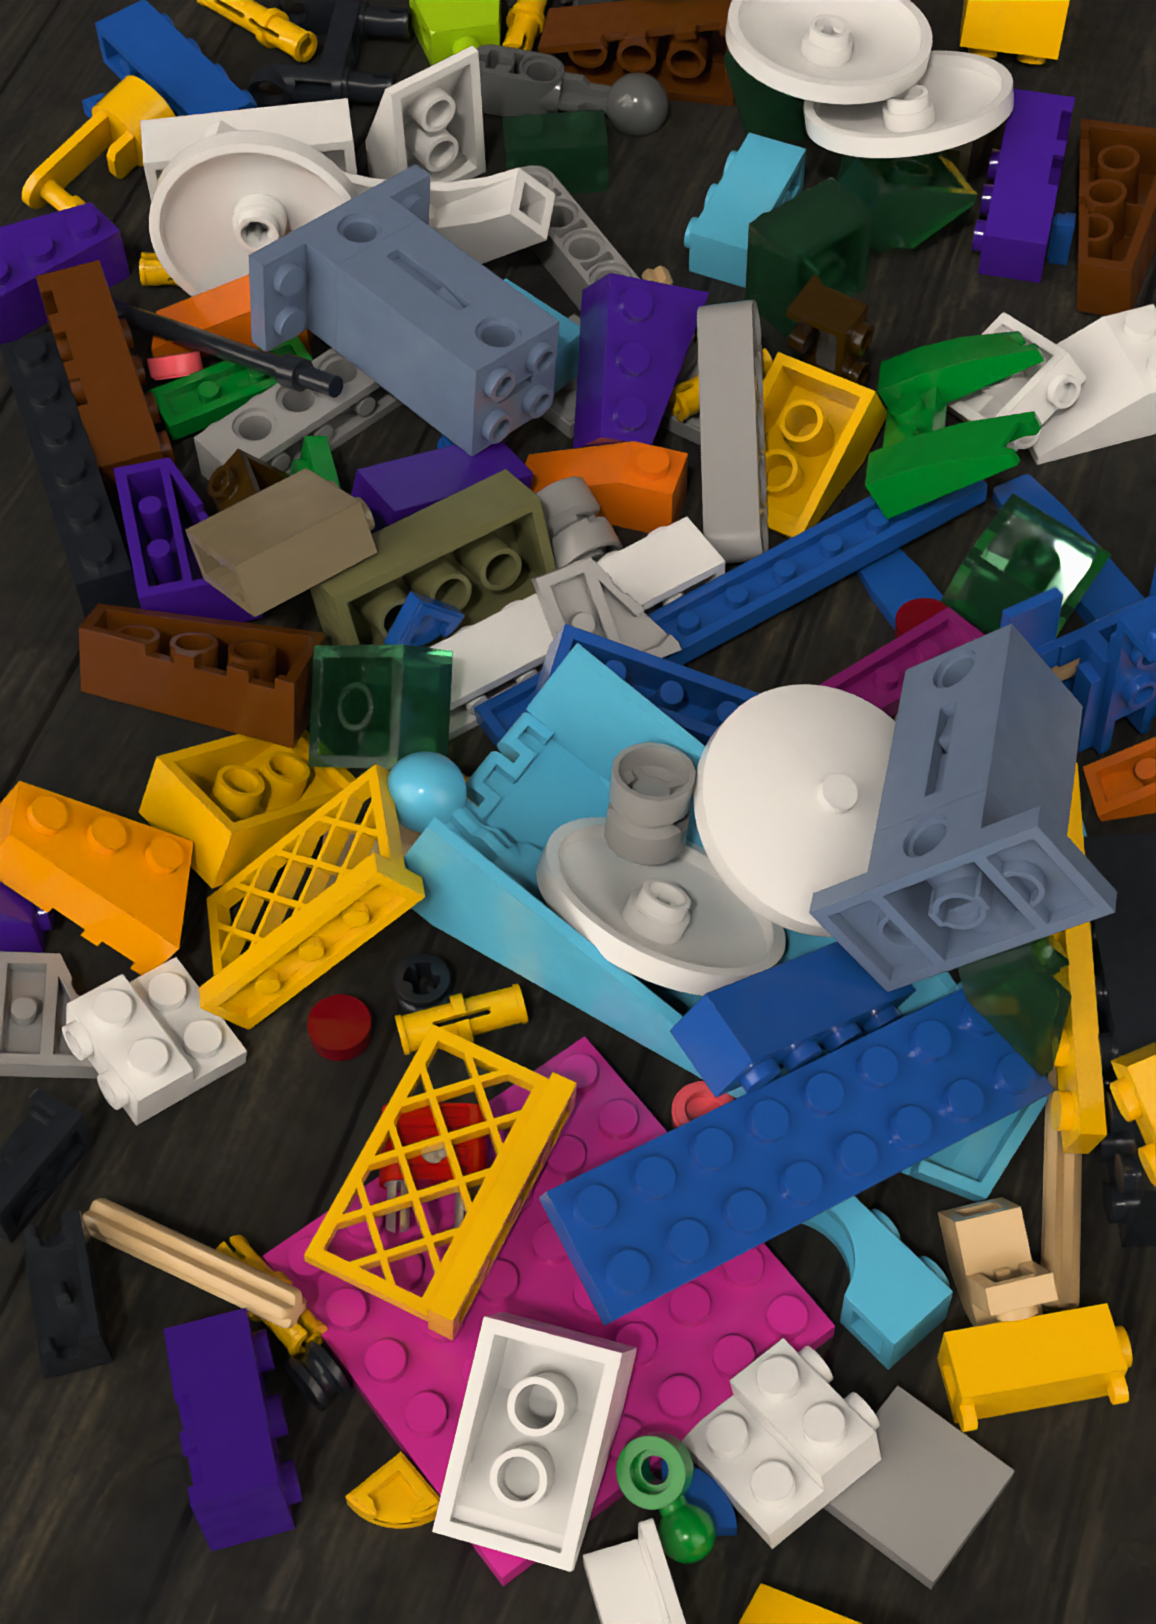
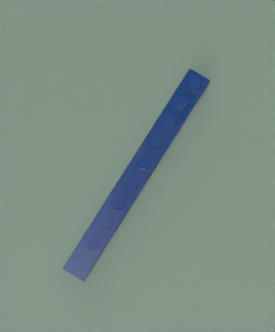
(767, 585)

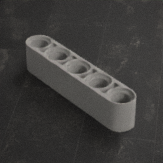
(575, 247)
(732, 430)

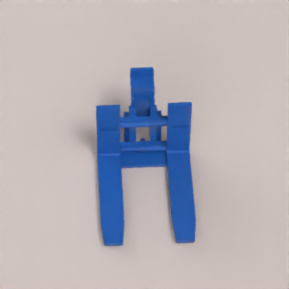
(1114, 647)

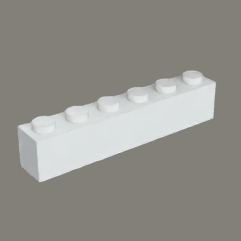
(516, 639)

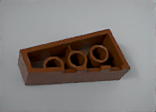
(102, 371)
(202, 669)

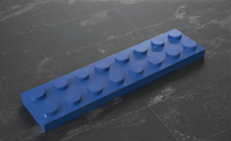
(786, 1153)

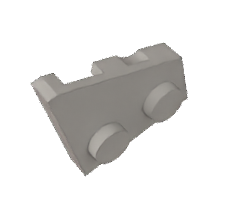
(589, 600)
(32, 1017)

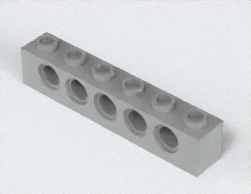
(279, 419)

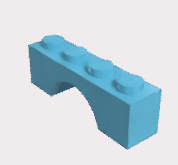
(891, 1291)

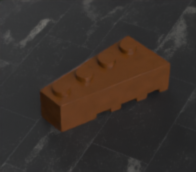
(669, 39)
(1115, 214)

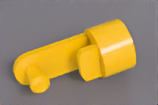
(113, 123)

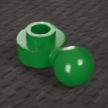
(685, 1528)

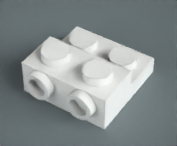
(1038, 388)
(150, 1040)
(785, 1441)

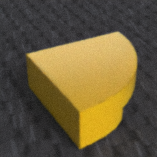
(395, 1496)

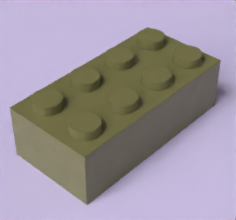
(462, 551)

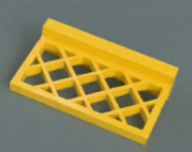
(324, 922)
(494, 1206)

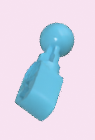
(433, 786)

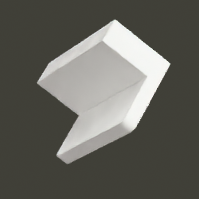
(633, 1581)

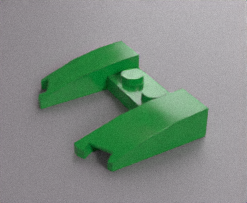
(918, 452)

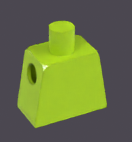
(455, 25)

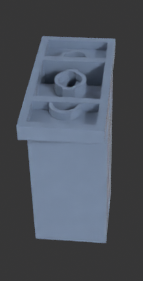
(410, 313)
(970, 820)

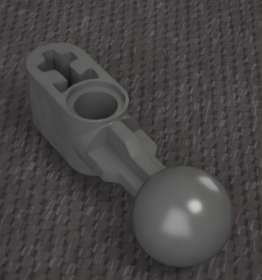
(536, 83)

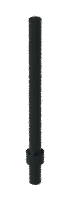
(288, 370)

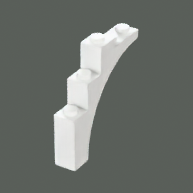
(480, 214)

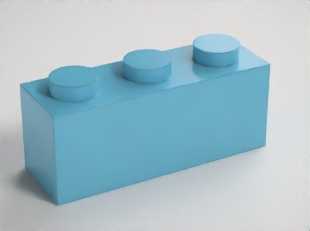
(753, 182)

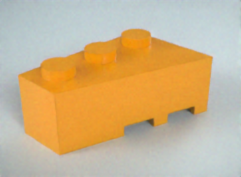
(97, 870)

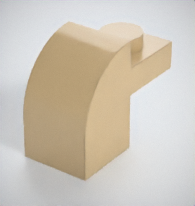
(994, 1262)

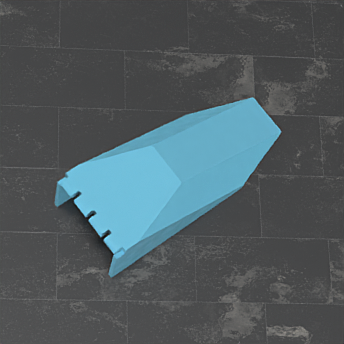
(560, 771)

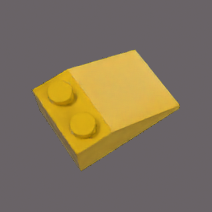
(1014, 26)
(813, 440)
(236, 799)

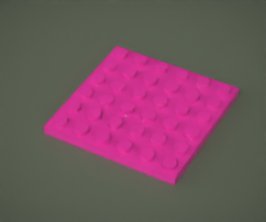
(684, 1340)

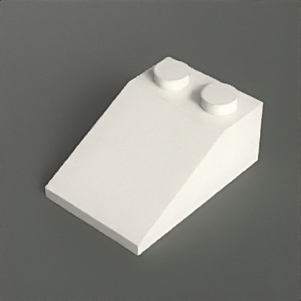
(431, 123)
(1119, 389)
(533, 1438)

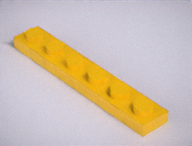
(1079, 1102)

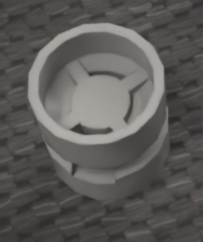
(573, 522)
(649, 803)

